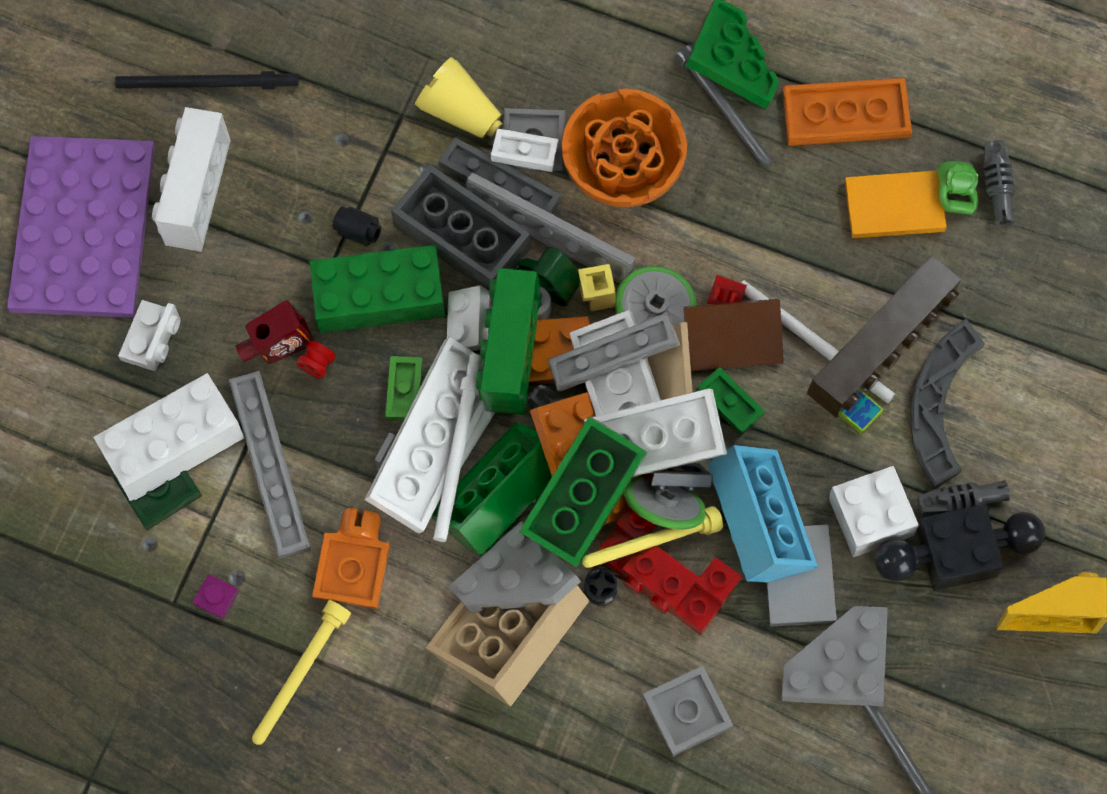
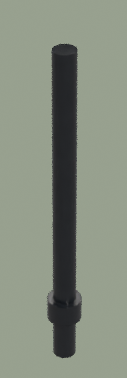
(266, 80)

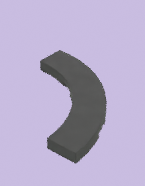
(929, 402)

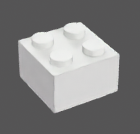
(873, 511)

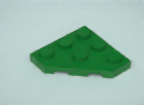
(731, 55)

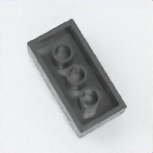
(461, 226)

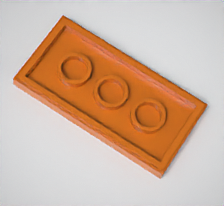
(846, 111)

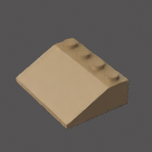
(505, 646)

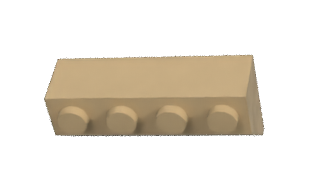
(672, 367)

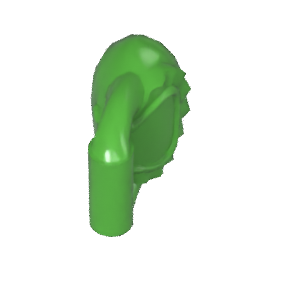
(960, 179)

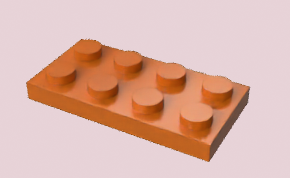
(557, 429)

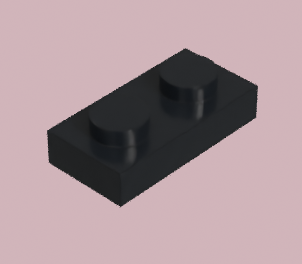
(686, 476)

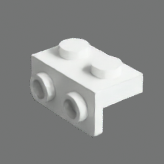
(467, 316)

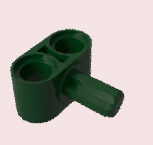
(554, 274)

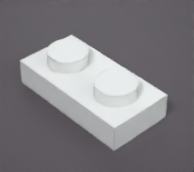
(524, 150)

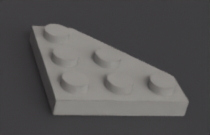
(514, 574)
(842, 662)

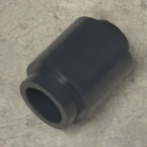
(357, 225)

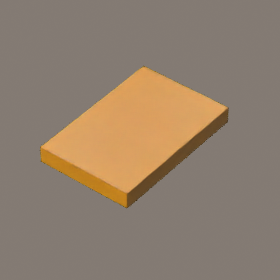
(894, 204)

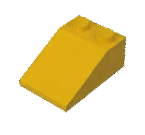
(1068, 607)

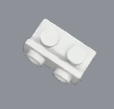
(149, 335)

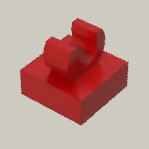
(726, 291)

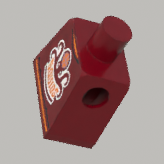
(275, 334)

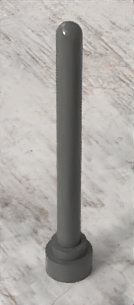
(726, 109)
(898, 750)

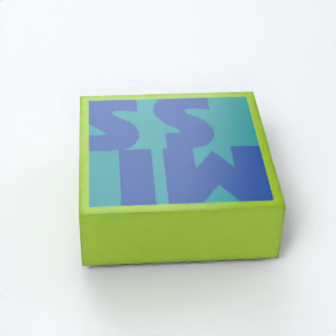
(862, 414)

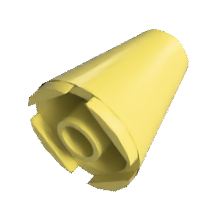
(459, 101)

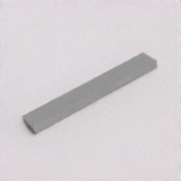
(552, 230)
(269, 465)

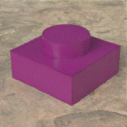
(215, 596)

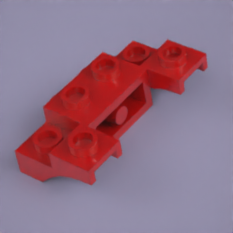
(667, 581)

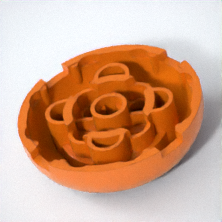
(645, 122)

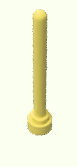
(712, 523)
(333, 617)

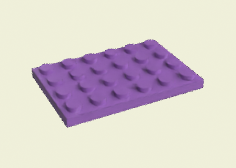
(81, 227)

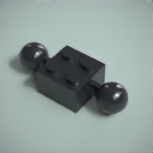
(960, 547)

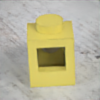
(597, 287)

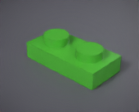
(403, 386)

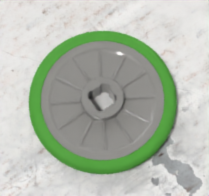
(656, 285)
(667, 508)

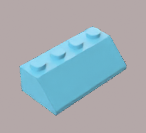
(759, 497)

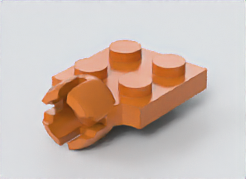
(550, 341)
(353, 561)

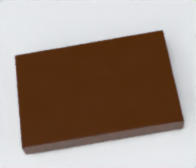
(734, 334)

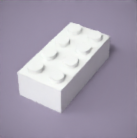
(191, 179)
(169, 437)

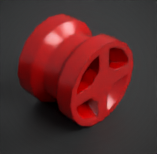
(316, 359)

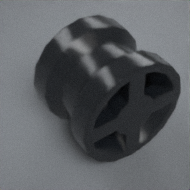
(601, 579)

